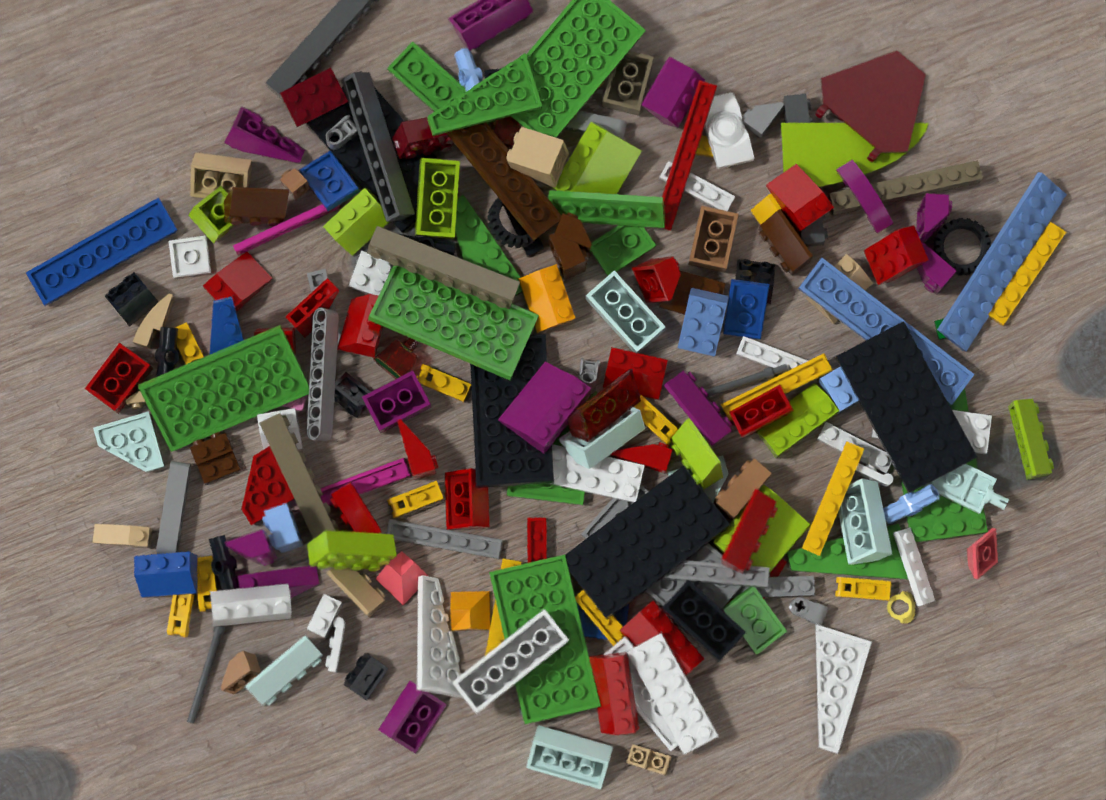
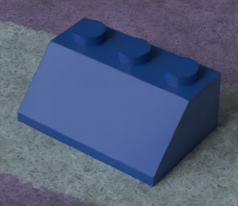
(166, 574)

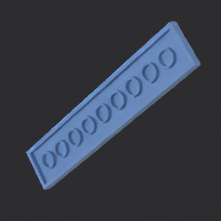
(1002, 261)
(870, 317)

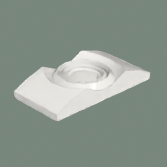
(727, 132)

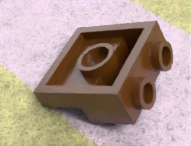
(214, 457)

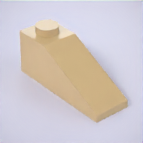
(122, 535)

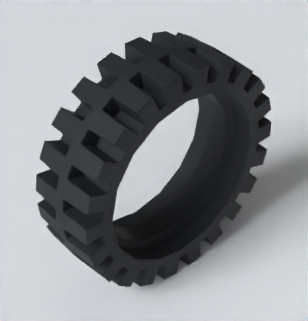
(967, 224)
(501, 232)

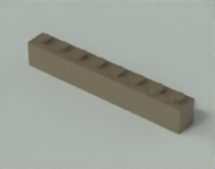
(911, 186)
(443, 267)
(297, 475)

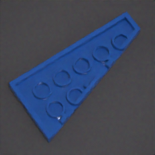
(225, 325)

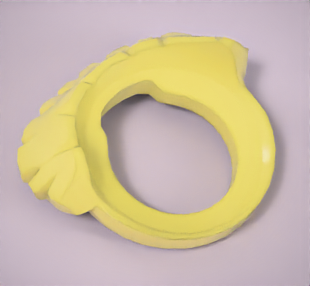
(908, 616)

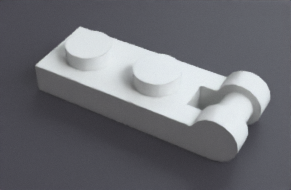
(870, 473)
(336, 645)

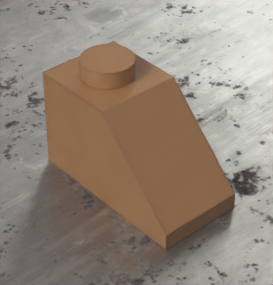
(295, 183)
(240, 672)

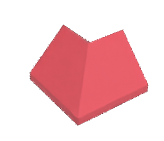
(983, 554)
(401, 577)

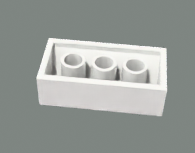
(250, 605)

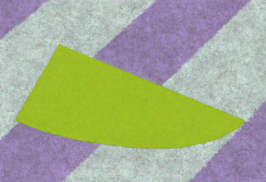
(827, 146)

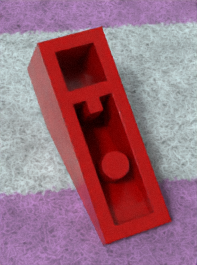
(302, 315)
(652, 456)

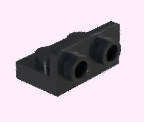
(349, 394)
(365, 676)

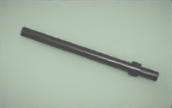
(768, 373)
(218, 632)

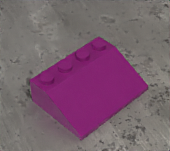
(545, 405)

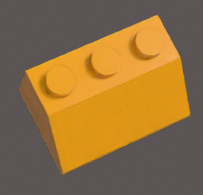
(547, 298)

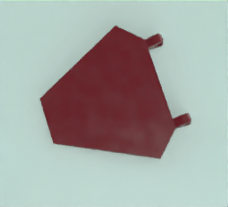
(876, 101)

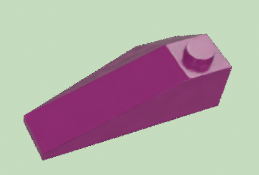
(255, 137)
(298, 579)

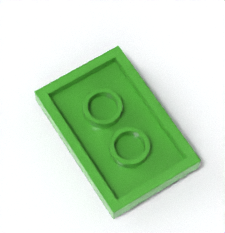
(621, 247)
(755, 618)

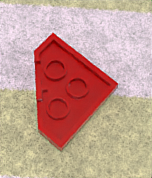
(265, 487)

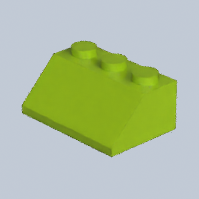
(357, 221)
(697, 455)

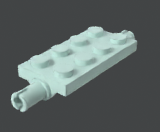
(969, 488)

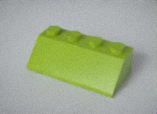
(810, 411)
(1030, 439)

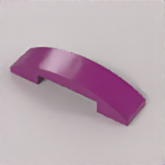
(865, 195)

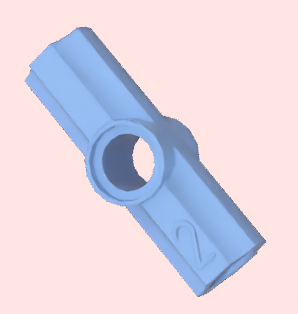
(469, 74)
(911, 504)

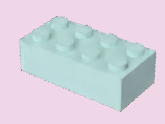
(625, 312)

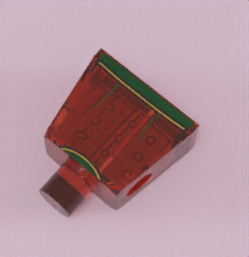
(398, 358)

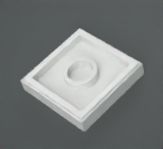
(190, 257)

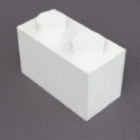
(324, 615)

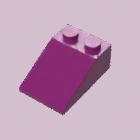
(935, 272)

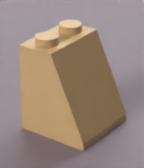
(538, 156)

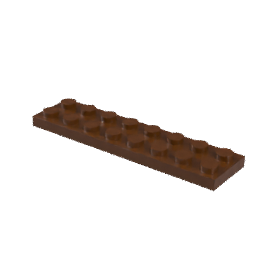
(512, 187)

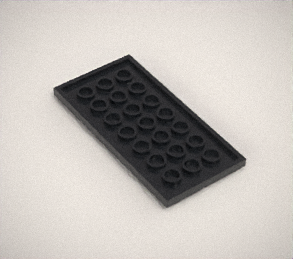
(353, 158)
(906, 407)
(500, 453)
(645, 542)

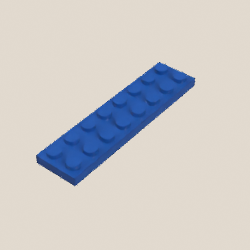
(101, 251)

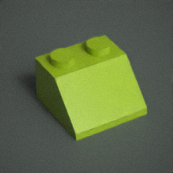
(210, 215)

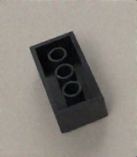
(703, 620)

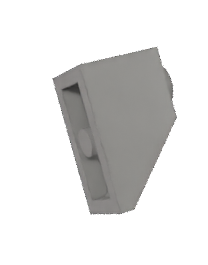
(761, 117)

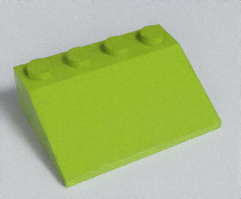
(598, 163)
(781, 535)

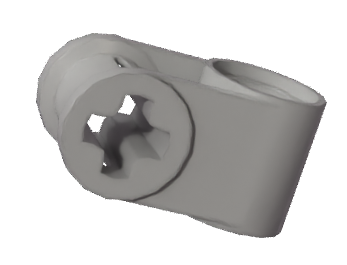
(344, 129)
(589, 372)
(811, 610)

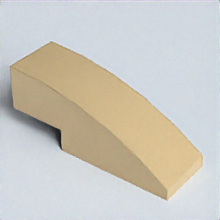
(153, 322)

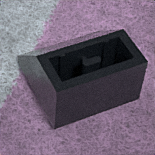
(756, 272)
(131, 299)

